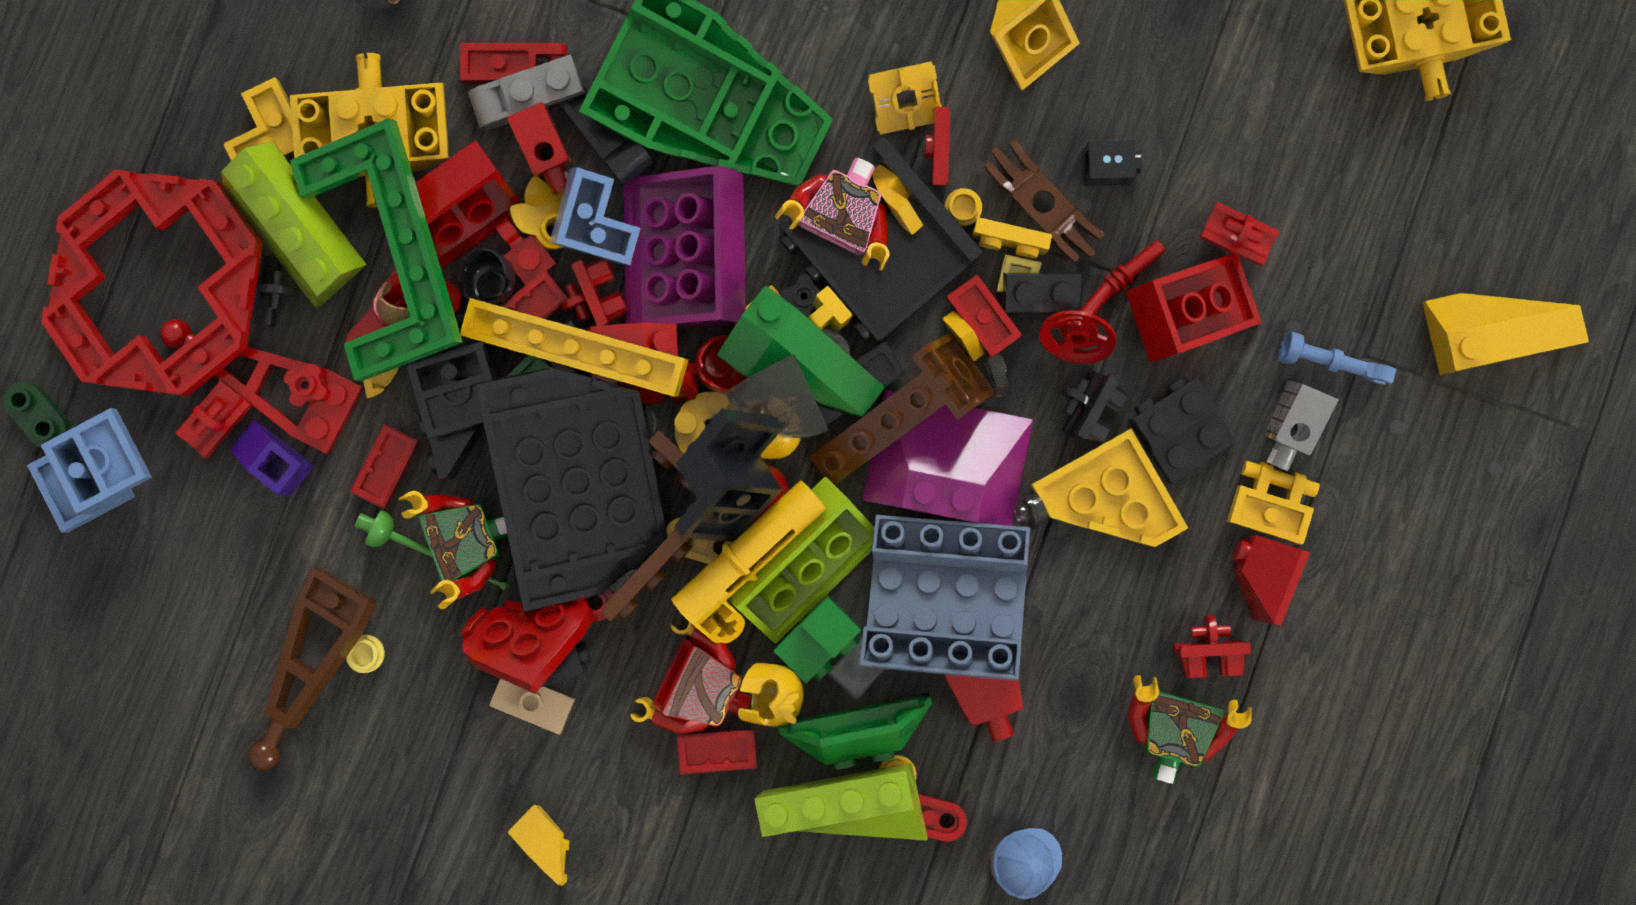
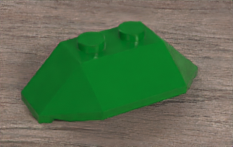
(859, 731)

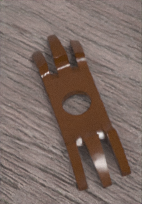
(1030, 182)

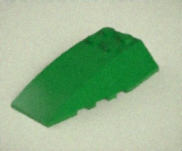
(704, 94)

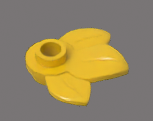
(537, 212)

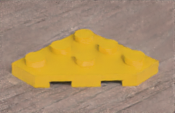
(1113, 494)

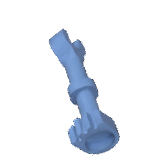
(1294, 347)

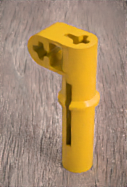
(741, 562)

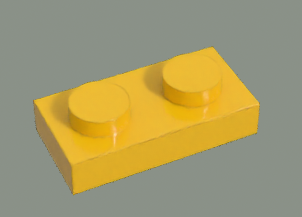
(997, 234)

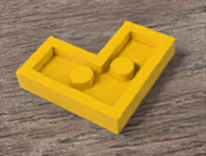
(272, 117)

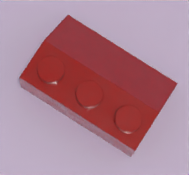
(464, 202)

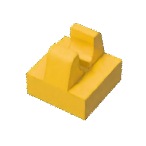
(829, 311)

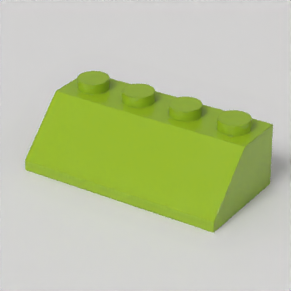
(291, 225)
(807, 566)

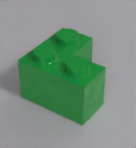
(818, 639)

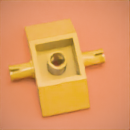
(1392, 40)
(333, 115)

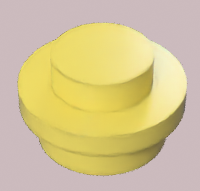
(366, 654)

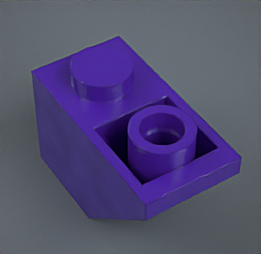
(270, 459)

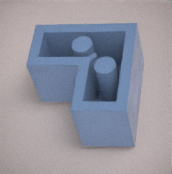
(582, 222)

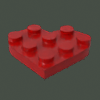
(526, 644)

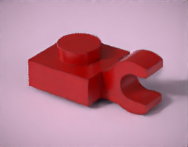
(526, 255)

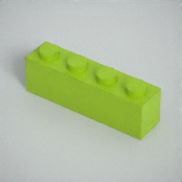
(856, 804)

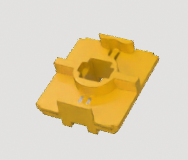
(884, 90)

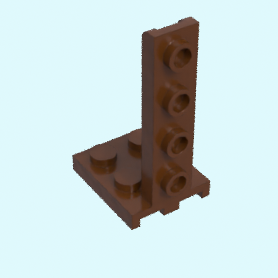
(946, 378)
(673, 548)

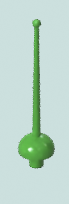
(381, 530)

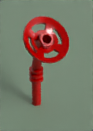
(1080, 325)

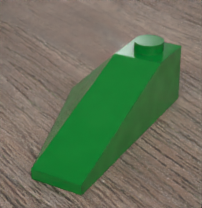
(775, 330)

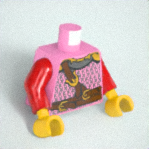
(842, 211)

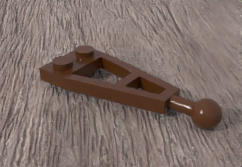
(342, 607)

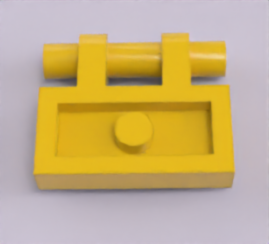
(1269, 513)

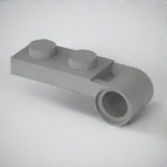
(511, 94)

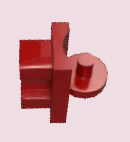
(1239, 234)
(589, 278)
(213, 419)
(1229, 653)

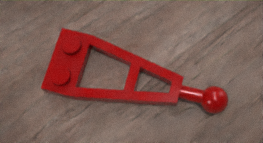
(322, 419)

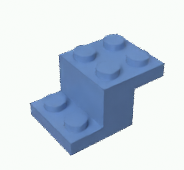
(89, 470)

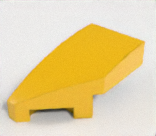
(896, 198)
(542, 842)

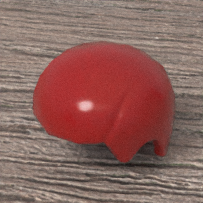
(712, 370)

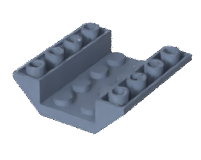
(946, 597)

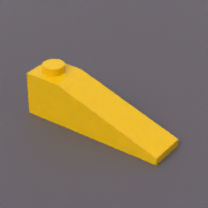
(1492, 329)

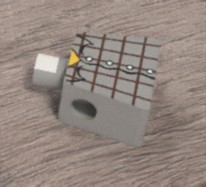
(1308, 410)

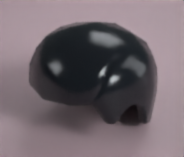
(487, 276)

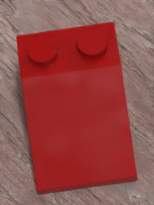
(1193, 307)

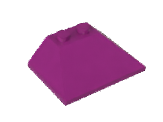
(954, 466)

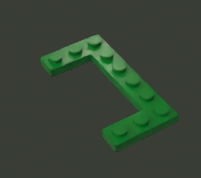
(432, 321)

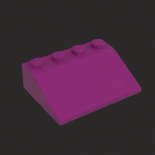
(688, 248)

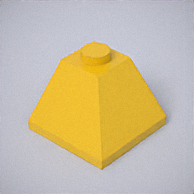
(1031, 36)

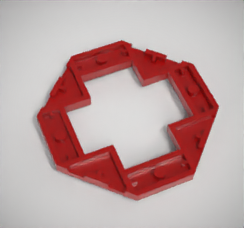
(227, 291)

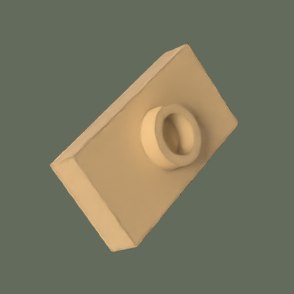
(545, 708)

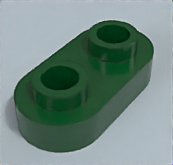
(35, 413)

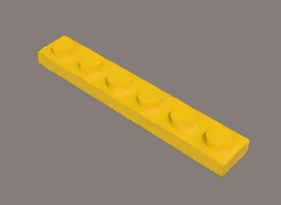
(574, 347)

